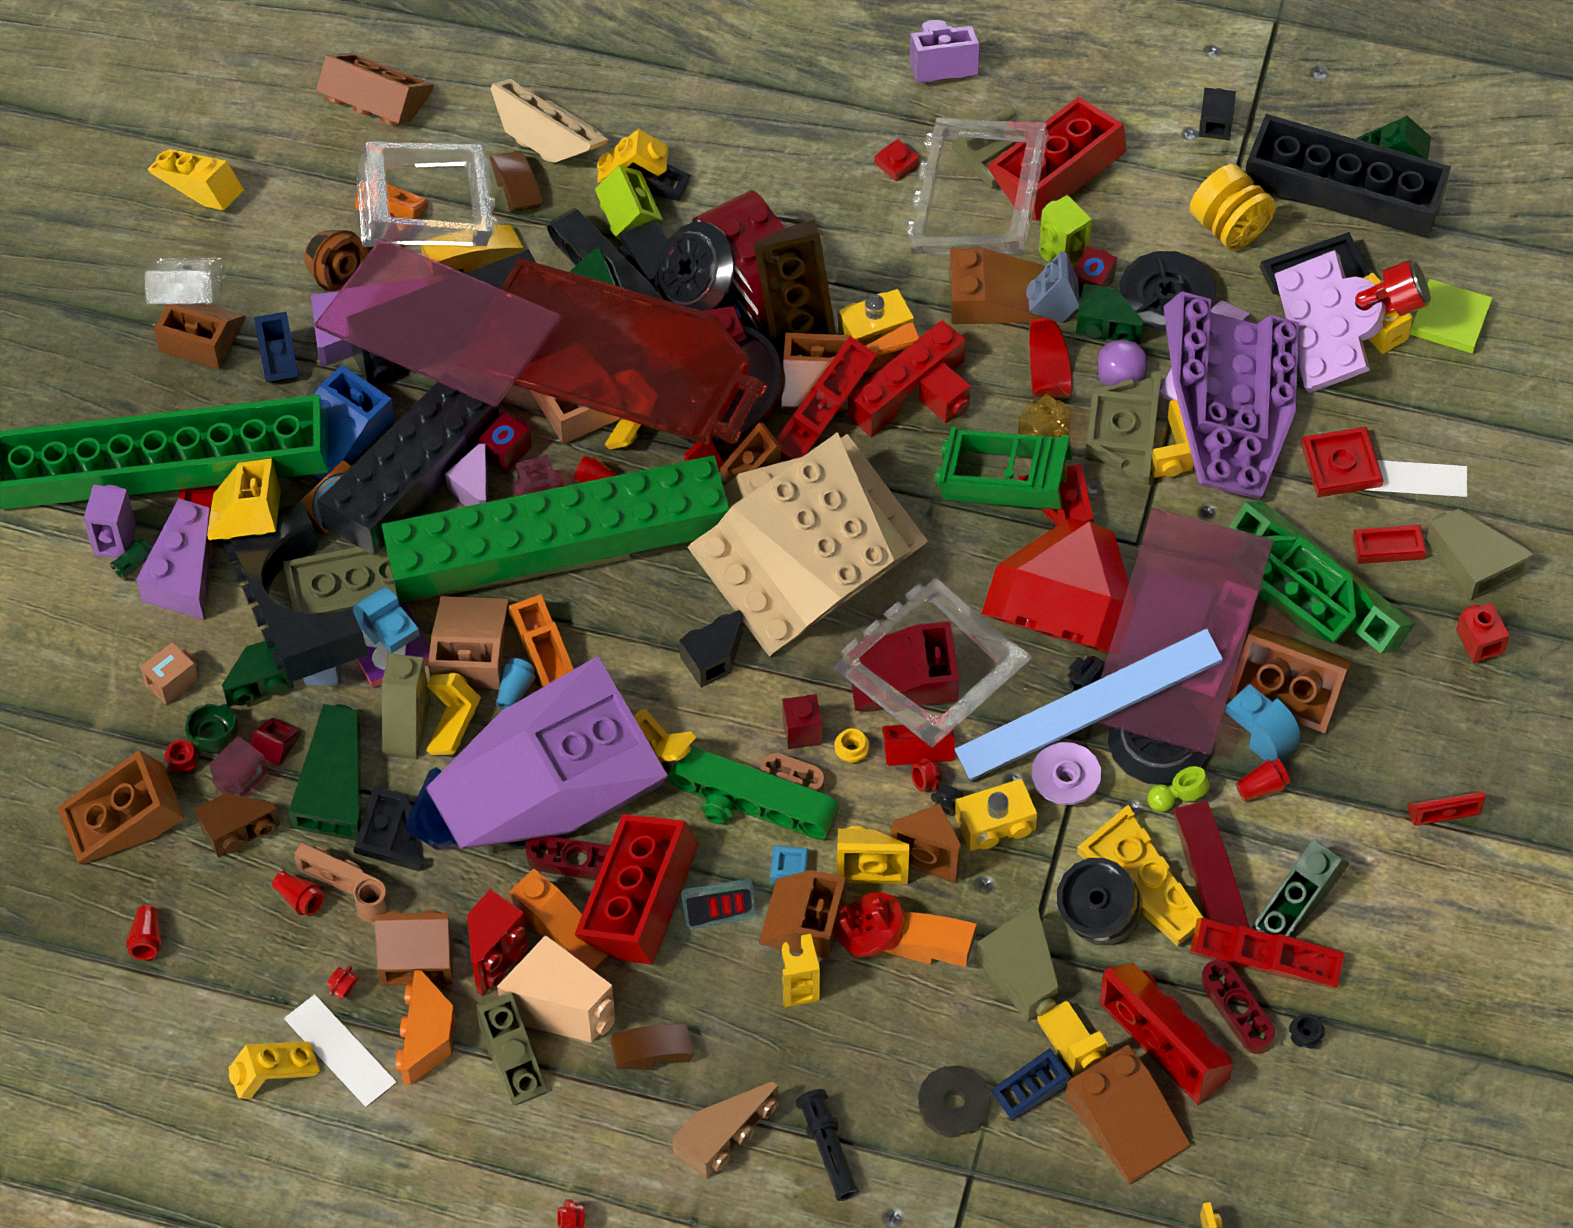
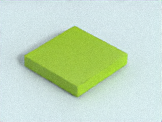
(1452, 316)

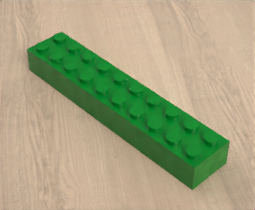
(161, 450)
(554, 528)

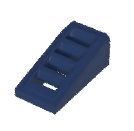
(1038, 1096)

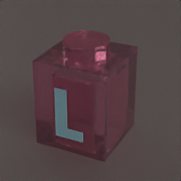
(238, 768)

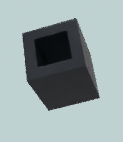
(1217, 113)

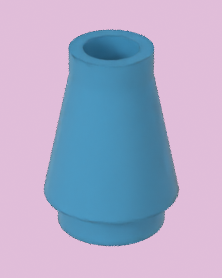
(515, 682)

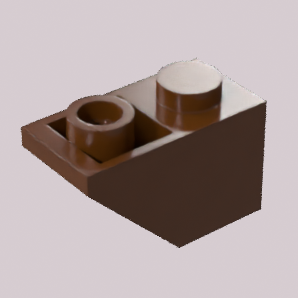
(234, 821)

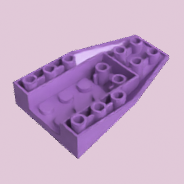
(1232, 391)
(548, 764)

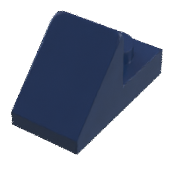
(276, 346)

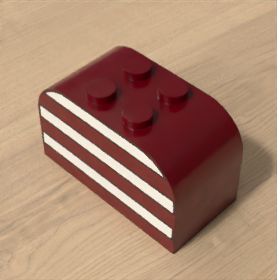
(746, 222)

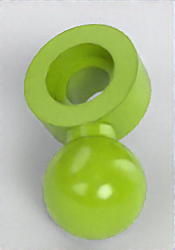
(1187, 785)

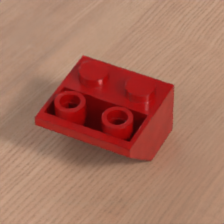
(495, 939)

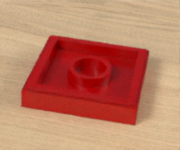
(1342, 462)

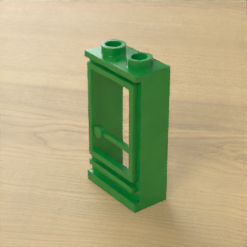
(1045, 475)

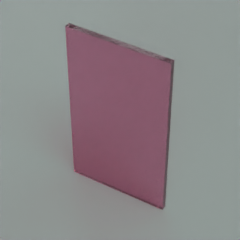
(438, 322)
(1186, 582)

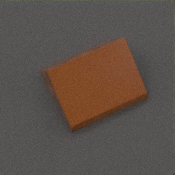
(931, 842)

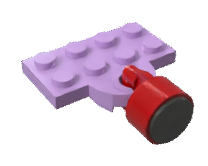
(1342, 313)

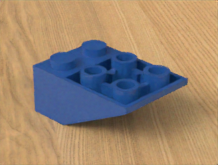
(355, 416)

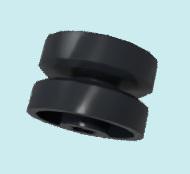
(1104, 881)

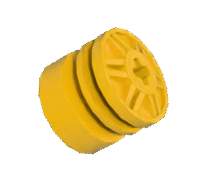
(1232, 207)

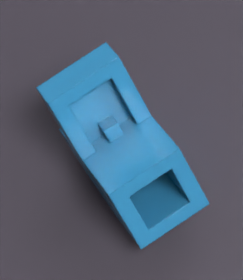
(385, 620)
(1270, 723)

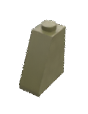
(1476, 553)
(403, 705)
(1021, 963)

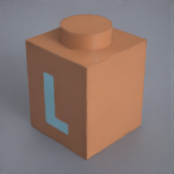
(170, 673)

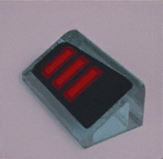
(718, 903)

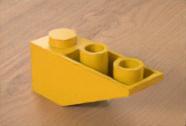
(198, 177)

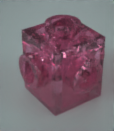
(536, 476)

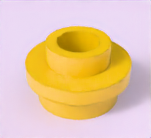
(851, 737)

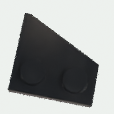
(383, 831)

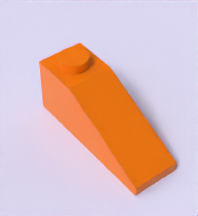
(553, 915)

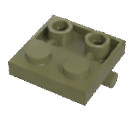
(981, 152)

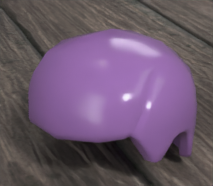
(1121, 361)

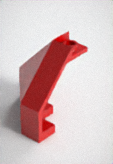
(1063, 585)

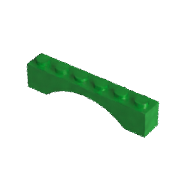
(1375, 619)

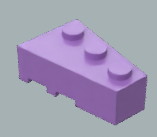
(179, 562)

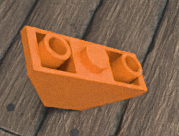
(426, 1029)

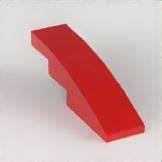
(824, 399)
(1267, 953)

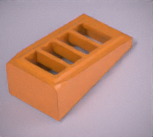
(891, 346)

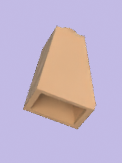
(560, 993)

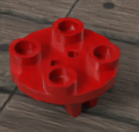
(886, 924)

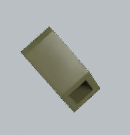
(510, 1048)

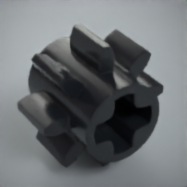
(1085, 672)

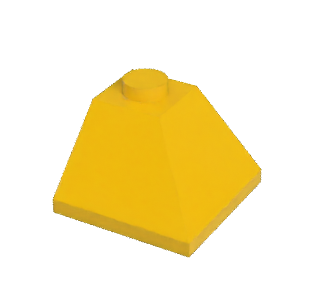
(871, 857)

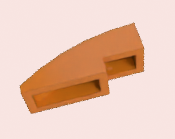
(540, 639)
(935, 937)

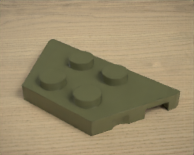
(1124, 425)

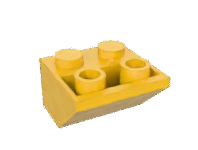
(246, 501)

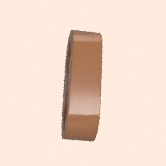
(794, 770)

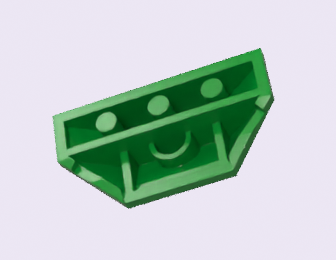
(1308, 588)

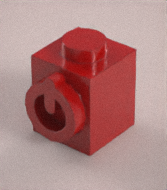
(1482, 632)

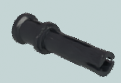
(818, 1130)

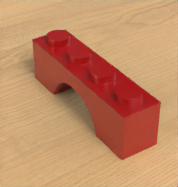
(880, 397)

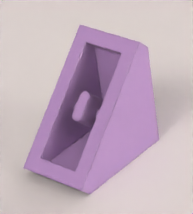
(469, 478)

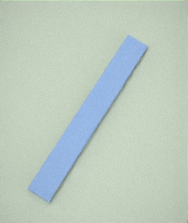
(1088, 705)

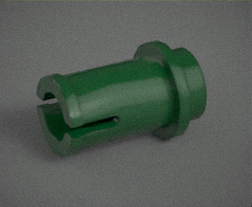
(131, 558)

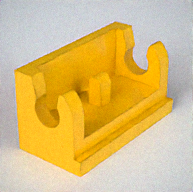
(800, 974)

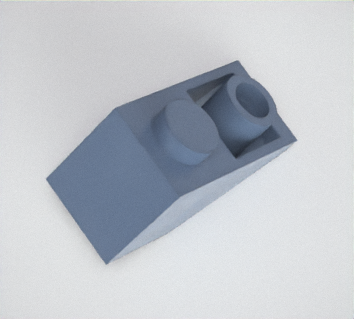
(1055, 290)

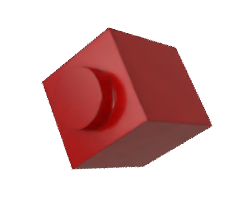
(944, 392)

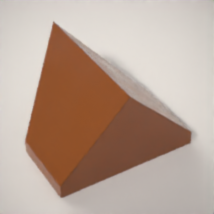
(753, 452)

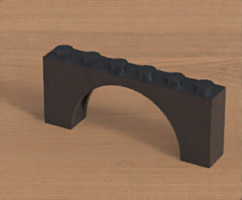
(301, 641)

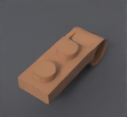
(344, 876)

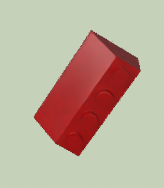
(1077, 149)
(638, 887)
(1164, 1031)

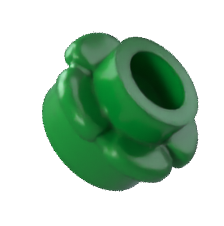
(717, 809)

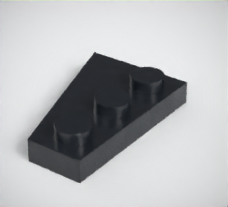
(1344, 245)

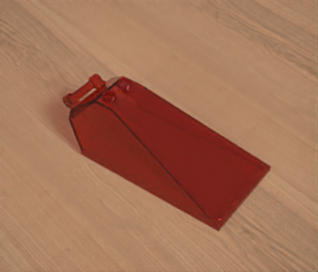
(635, 356)

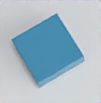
(788, 861)

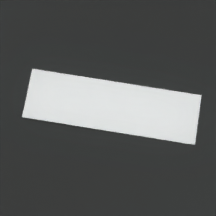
(1423, 478)
(340, 1050)

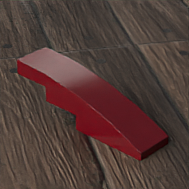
(1209, 864)

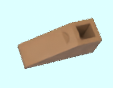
(720, 1128)

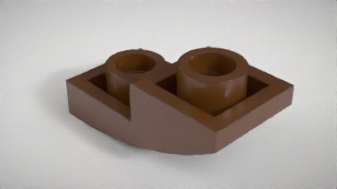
(517, 181)
(645, 1045)

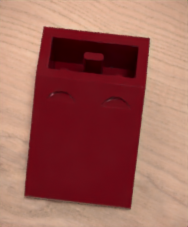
(916, 663)

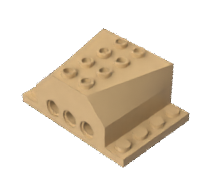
(806, 542)

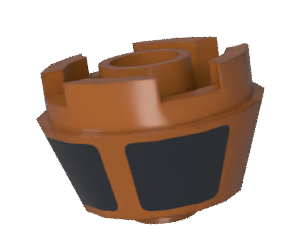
(334, 257)

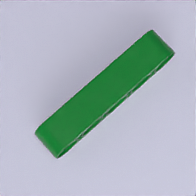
(755, 793)

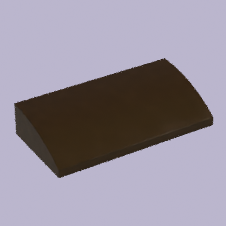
(794, 283)

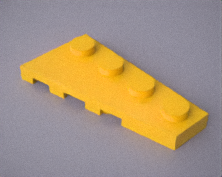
(1130, 846)

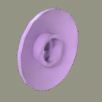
(1066, 761)

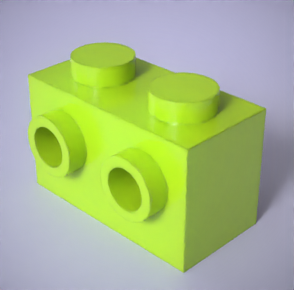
(626, 200)
(1064, 229)

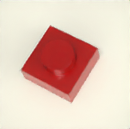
(896, 160)

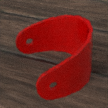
(1049, 360)

